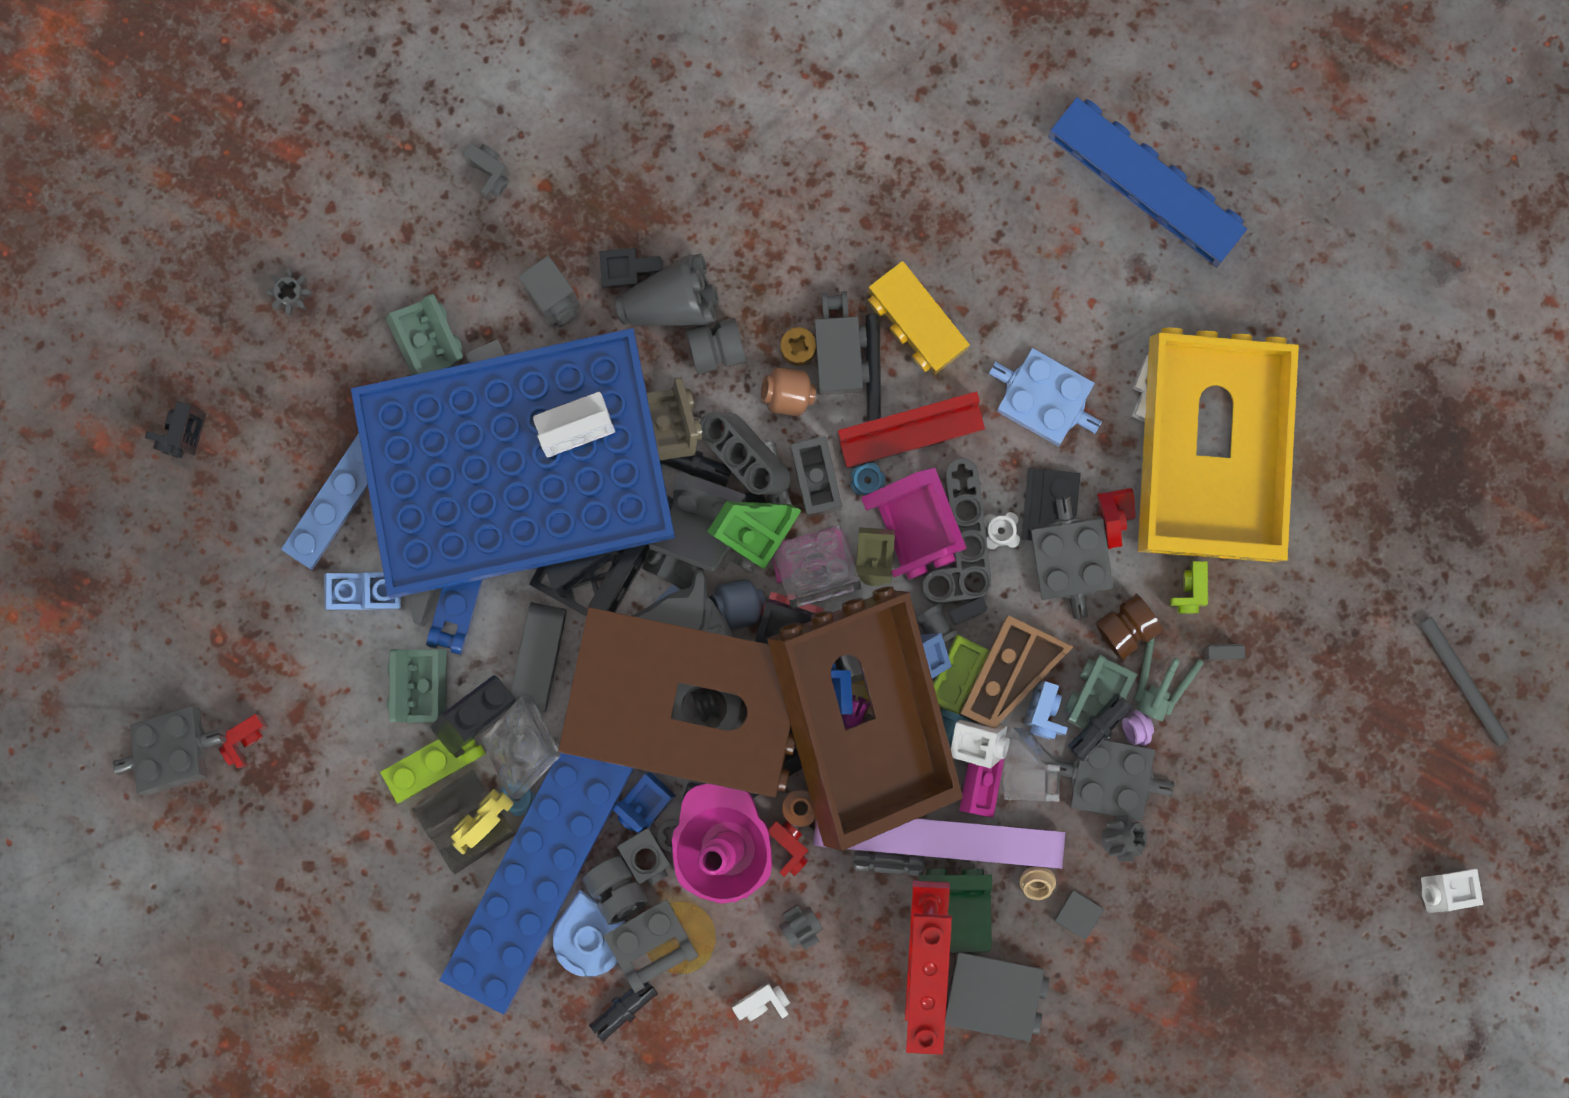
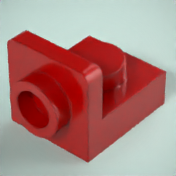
(1116, 510)
(245, 733)

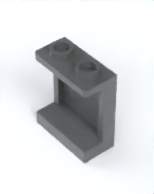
(995, 997)

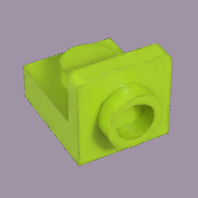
(1196, 583)

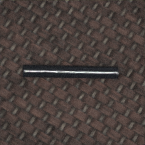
(873, 358)

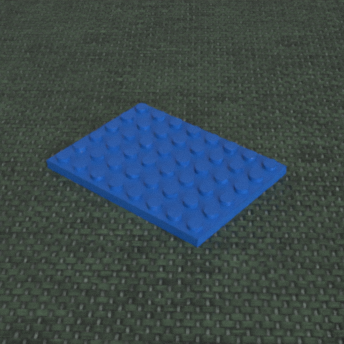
(465, 479)

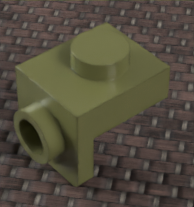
(875, 555)

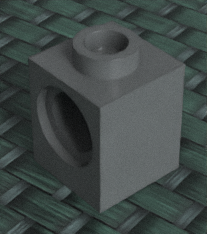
(629, 852)

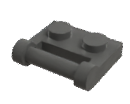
(643, 935)

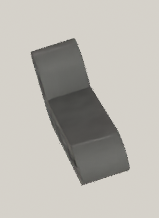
(969, 529)

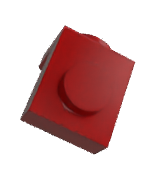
(788, 838)

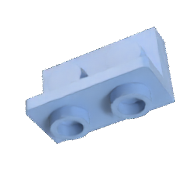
(1042, 705)

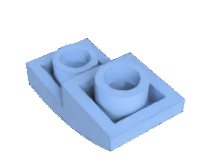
(357, 592)

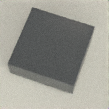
(1224, 652)
(1079, 915)

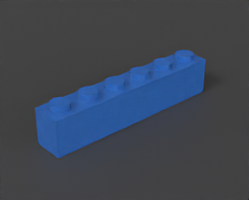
(1147, 181)

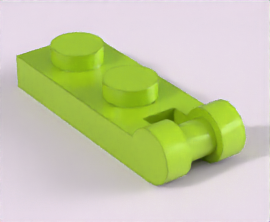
(427, 768)

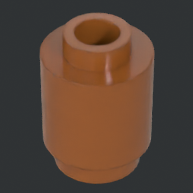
(788, 811)

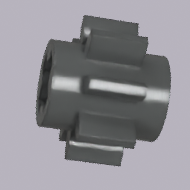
(278, 293)
(1124, 838)
(801, 927)

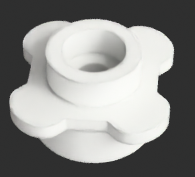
(1007, 522)

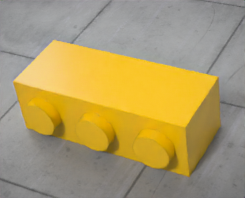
(917, 319)

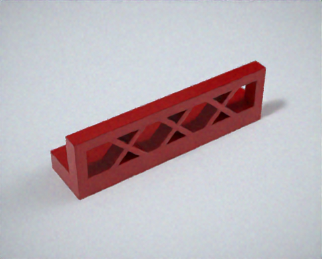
(911, 430)

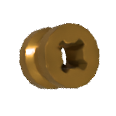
(795, 352)

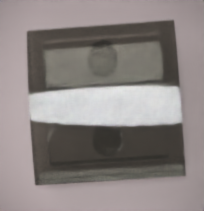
(447, 809)

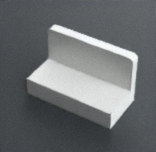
(573, 424)

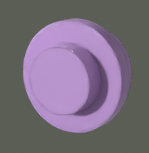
(1137, 728)

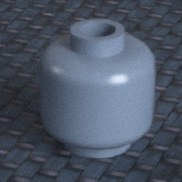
(739, 603)

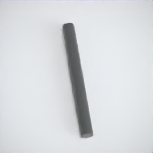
(1464, 681)

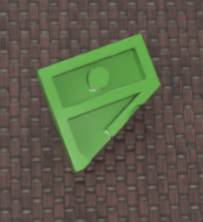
(754, 528)

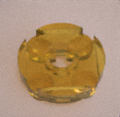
(701, 935)

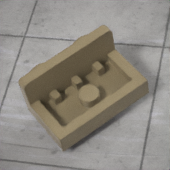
(673, 421)

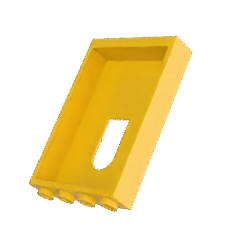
(1218, 503)

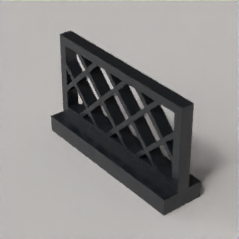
(613, 587)

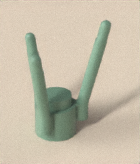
(1155, 701)

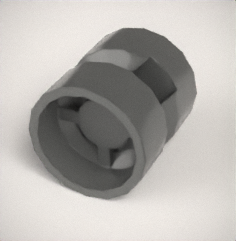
(716, 346)
(616, 892)

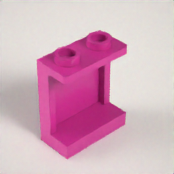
(921, 522)

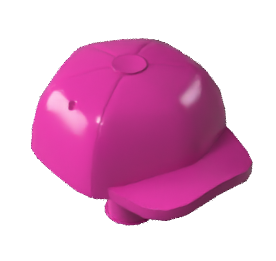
(721, 844)

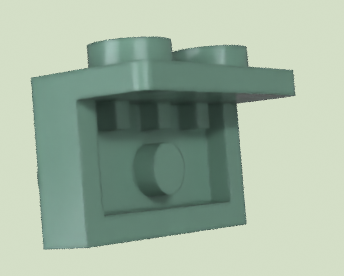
(425, 336)
(1101, 682)
(416, 685)

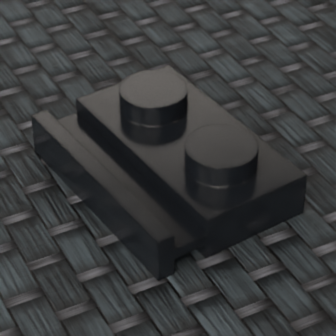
(1040, 496)

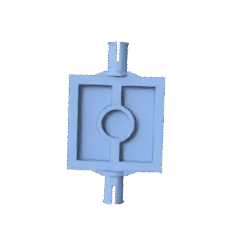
(1045, 397)

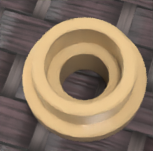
(1037, 882)

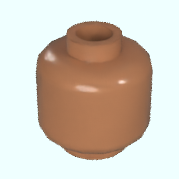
(787, 391)

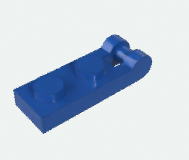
(456, 607)

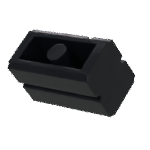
(473, 714)

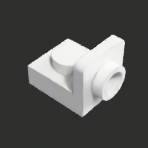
(979, 743)
(1451, 891)
(754, 1003)

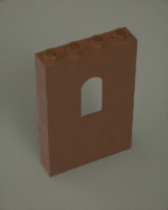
(628, 693)
(886, 766)

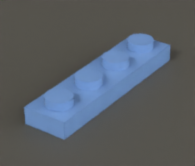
(329, 508)

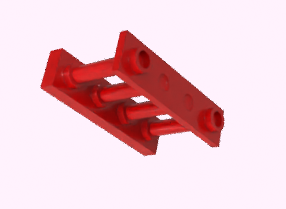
(927, 967)

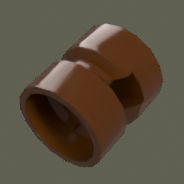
(1129, 626)

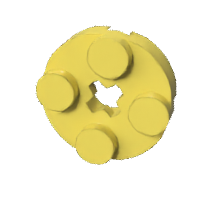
(472, 830)

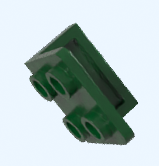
(969, 908)

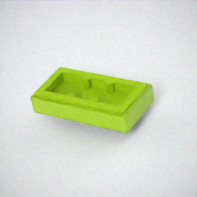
(955, 683)

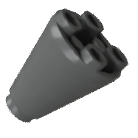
(671, 297)

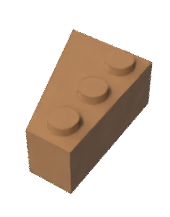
(1011, 670)

